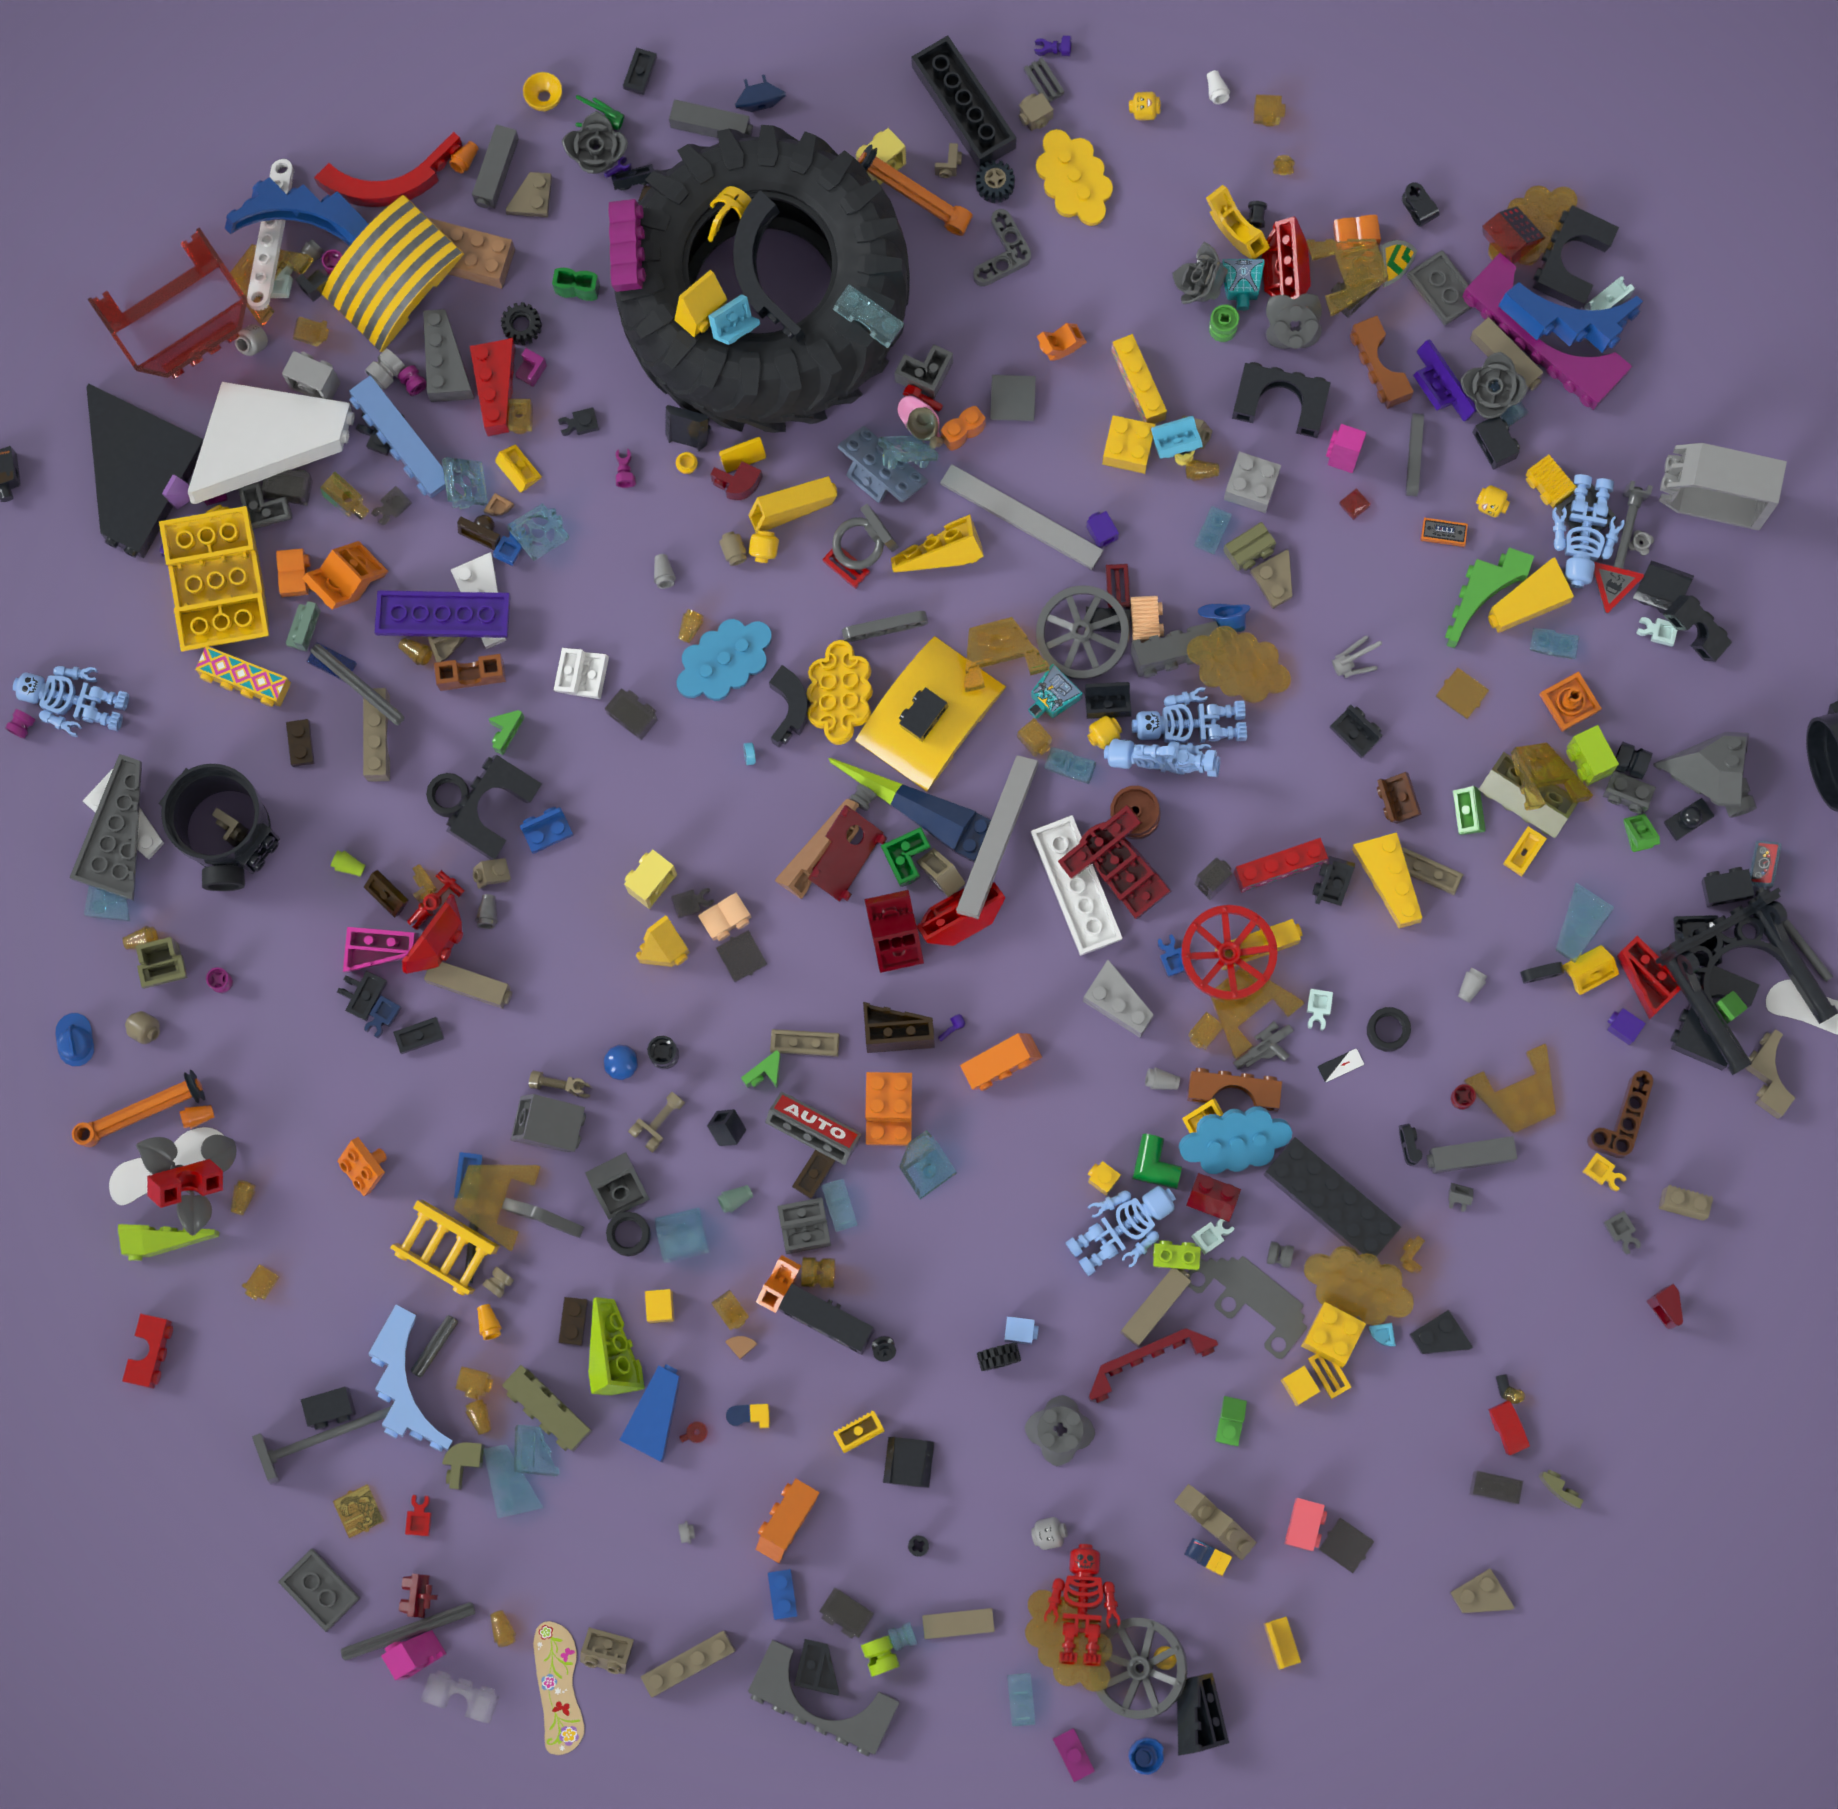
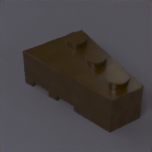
(895, 1030)

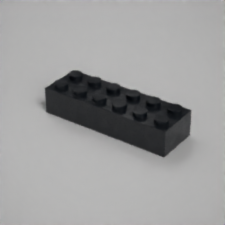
(963, 102)
(1331, 1199)

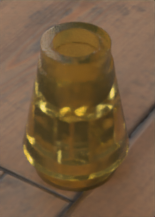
(1201, 469)
(690, 625)
(416, 651)
(141, 936)
(242, 1196)
(478, 1415)
(502, 1630)

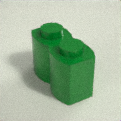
(581, 284)

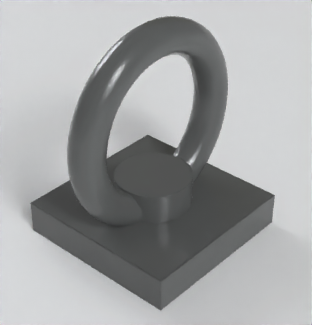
(876, 531)

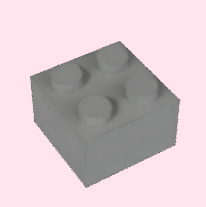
(310, 376)
(1252, 482)

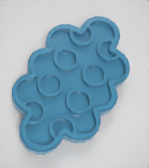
(724, 659)
(1235, 1140)

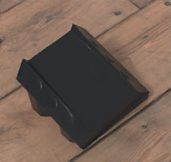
(687, 427)
(1662, 586)
(1688, 925)
(908, 1462)

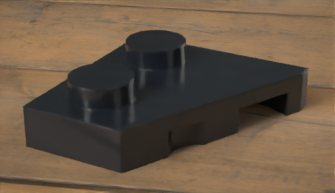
(1440, 1335)
(816, 1668)

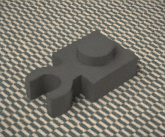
(1621, 1229)

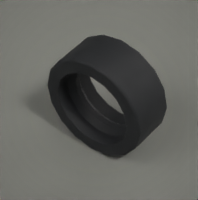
(438, 781)
(223, 878)
(1388, 1046)
(613, 1224)

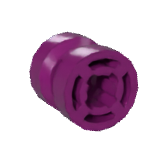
(330, 260)
(412, 380)
(20, 723)
(215, 977)

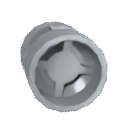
(385, 369)

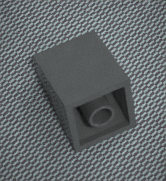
(548, 1123)

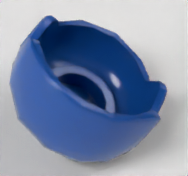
(620, 1062)
(1146, 1756)

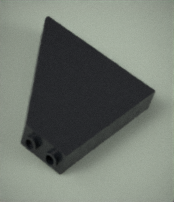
(132, 467)

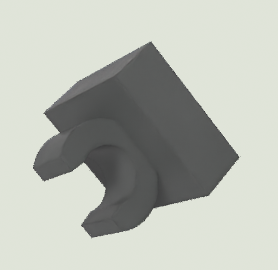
(1460, 1194)

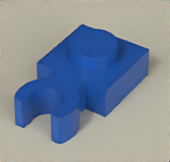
(508, 549)
(1172, 958)

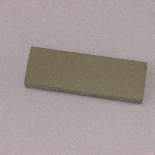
(1432, 872)
(805, 1042)
(958, 1623)

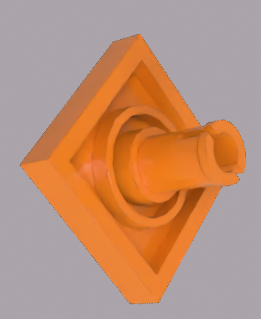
(1570, 701)
(362, 1165)

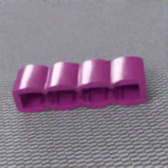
(625, 245)

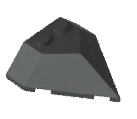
(1712, 767)

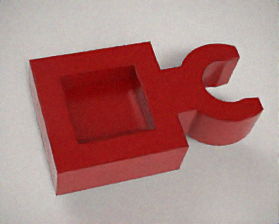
(418, 1521)

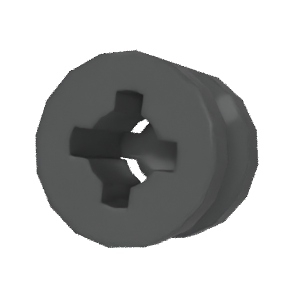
(863, 796)

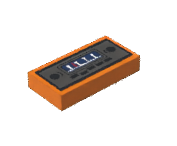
(1444, 532)

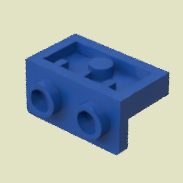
(546, 829)

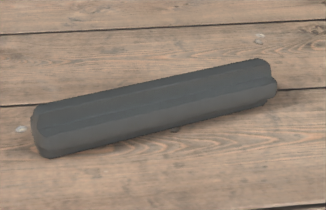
(434, 1346)

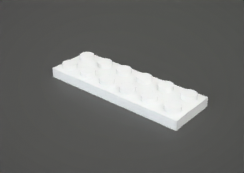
(1079, 898)

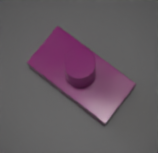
(1073, 1755)

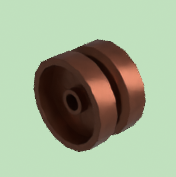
(1142, 801)

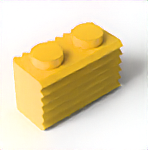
(1550, 481)
(858, 1431)

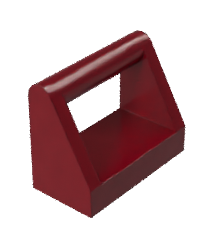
(1667, 1306)

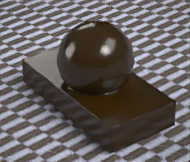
(479, 531)

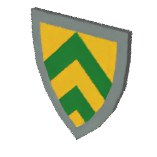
(1397, 259)

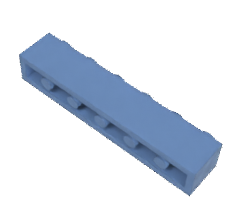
(399, 435)

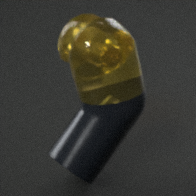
(1507, 1392)

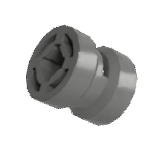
(1285, 1254)

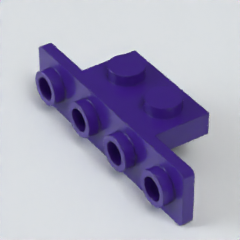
(1441, 383)

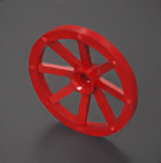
(1233, 947)

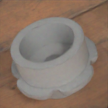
(686, 1532)

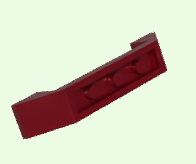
(1199, 1343)

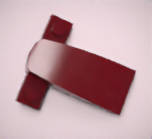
(1118, 862)

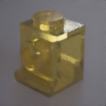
(521, 407)

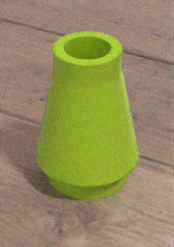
(346, 863)

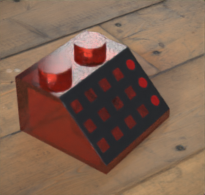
(1512, 233)

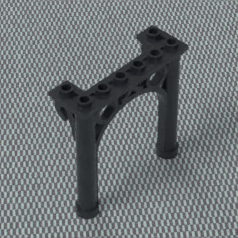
(1767, 920)

